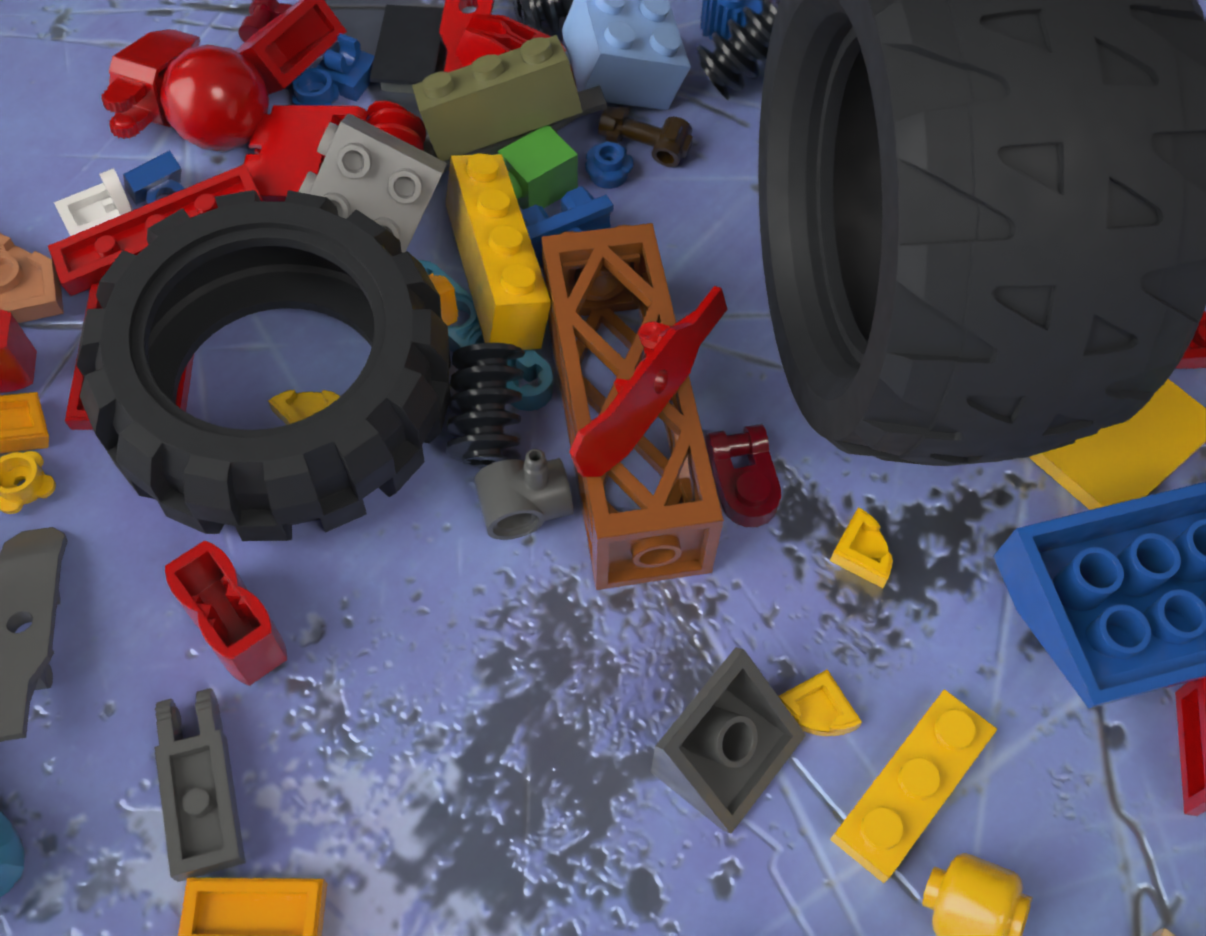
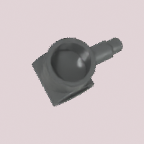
(522, 494)

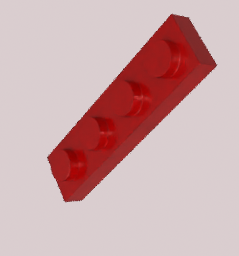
(90, 253)

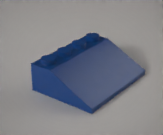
(1116, 593)

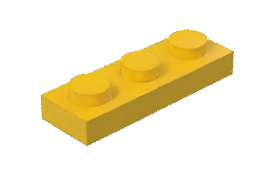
(913, 786)

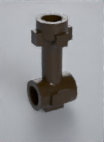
(668, 142)

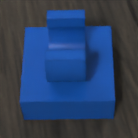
(348, 67)
(153, 178)

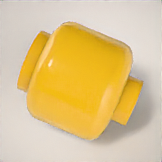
(976, 899)

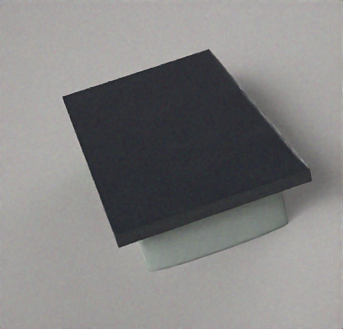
(406, 47)

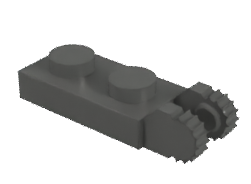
(197, 791)

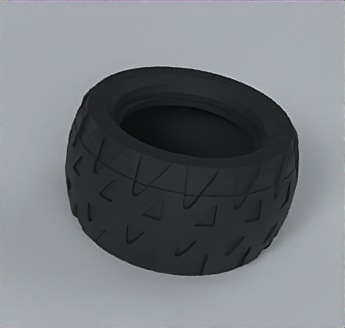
(981, 217)

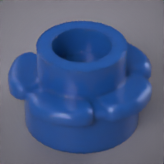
(314, 88)
(608, 165)

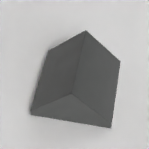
(727, 743)

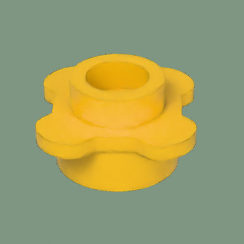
(18, 467)

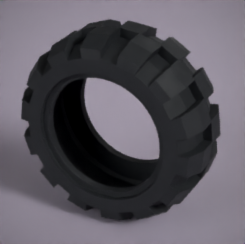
(245, 262)

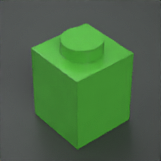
(541, 167)

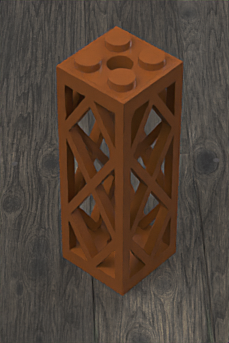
(665, 538)

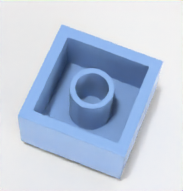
(626, 50)

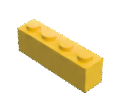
(496, 252)

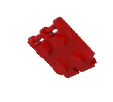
(288, 146)

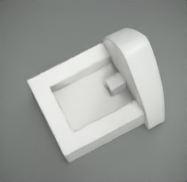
(94, 204)

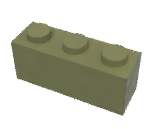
(497, 97)

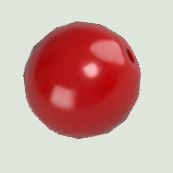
(214, 97)

